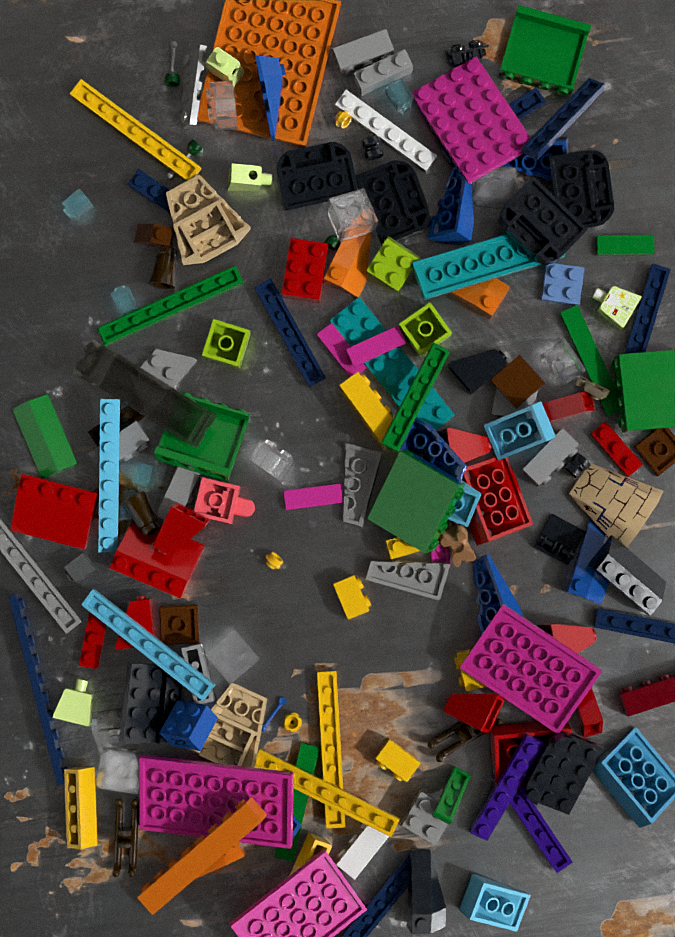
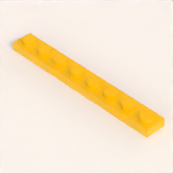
(135, 131)
(330, 741)
(331, 795)

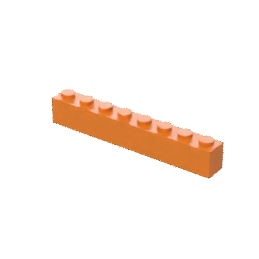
(202, 855)

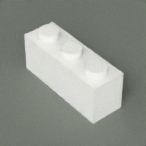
(360, 850)

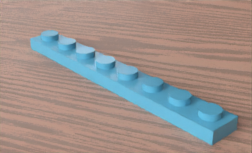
(109, 474)
(148, 644)

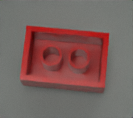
(305, 270)

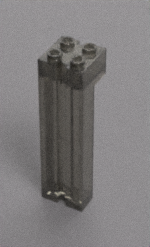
(145, 393)

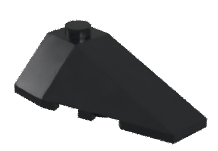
(425, 899)

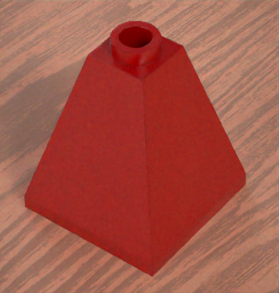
(466, 444)
(574, 637)

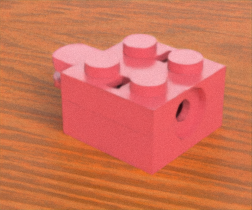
(222, 501)

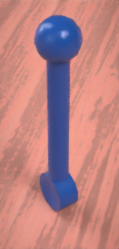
(282, 701)

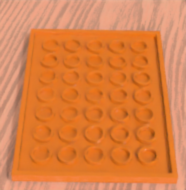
(284, 29)

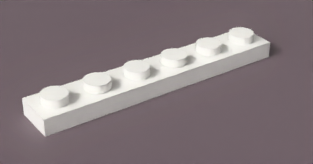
(386, 131)

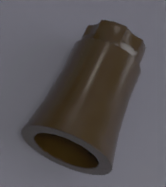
(164, 269)
(142, 513)

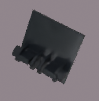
(474, 46)
(560, 539)

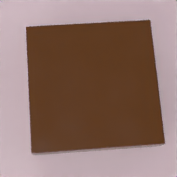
(518, 381)
(658, 450)
(179, 624)

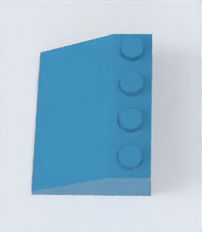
(637, 777)

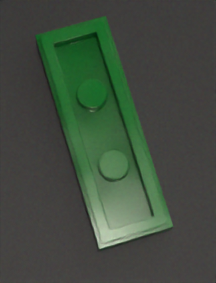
(625, 245)
(451, 795)

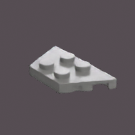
(168, 366)

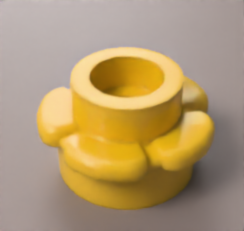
(343, 119)
(273, 560)
(287, 722)

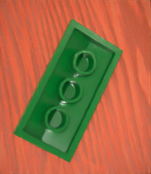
(44, 436)

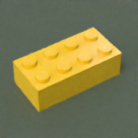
(367, 405)

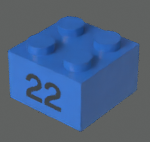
(188, 725)

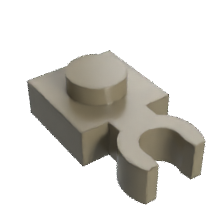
(595, 390)

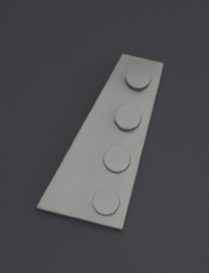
(192, 86)
(359, 481)
(414, 577)

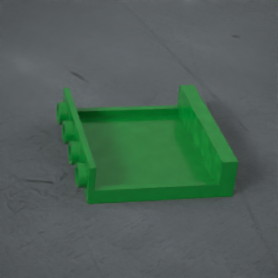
(544, 50)
(645, 390)
(216, 451)
(416, 502)

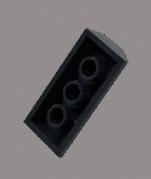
(629, 575)

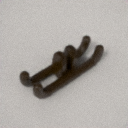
(464, 733)
(126, 837)

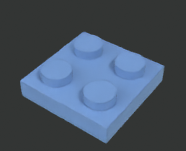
(562, 284)

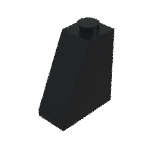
(478, 368)

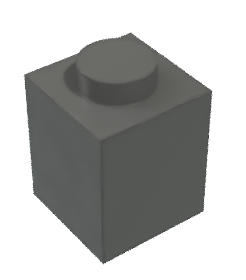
(79, 568)

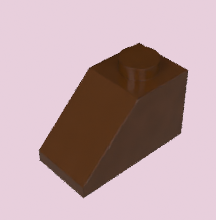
(154, 235)

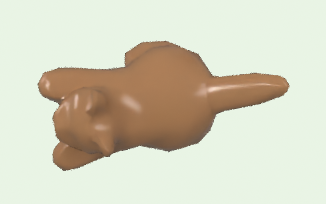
(457, 539)

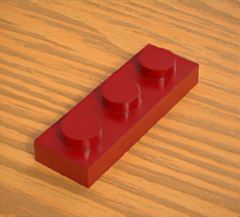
(616, 449)
(93, 642)

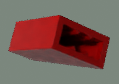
(569, 406)
(178, 528)
(142, 613)
(475, 709)
(589, 715)

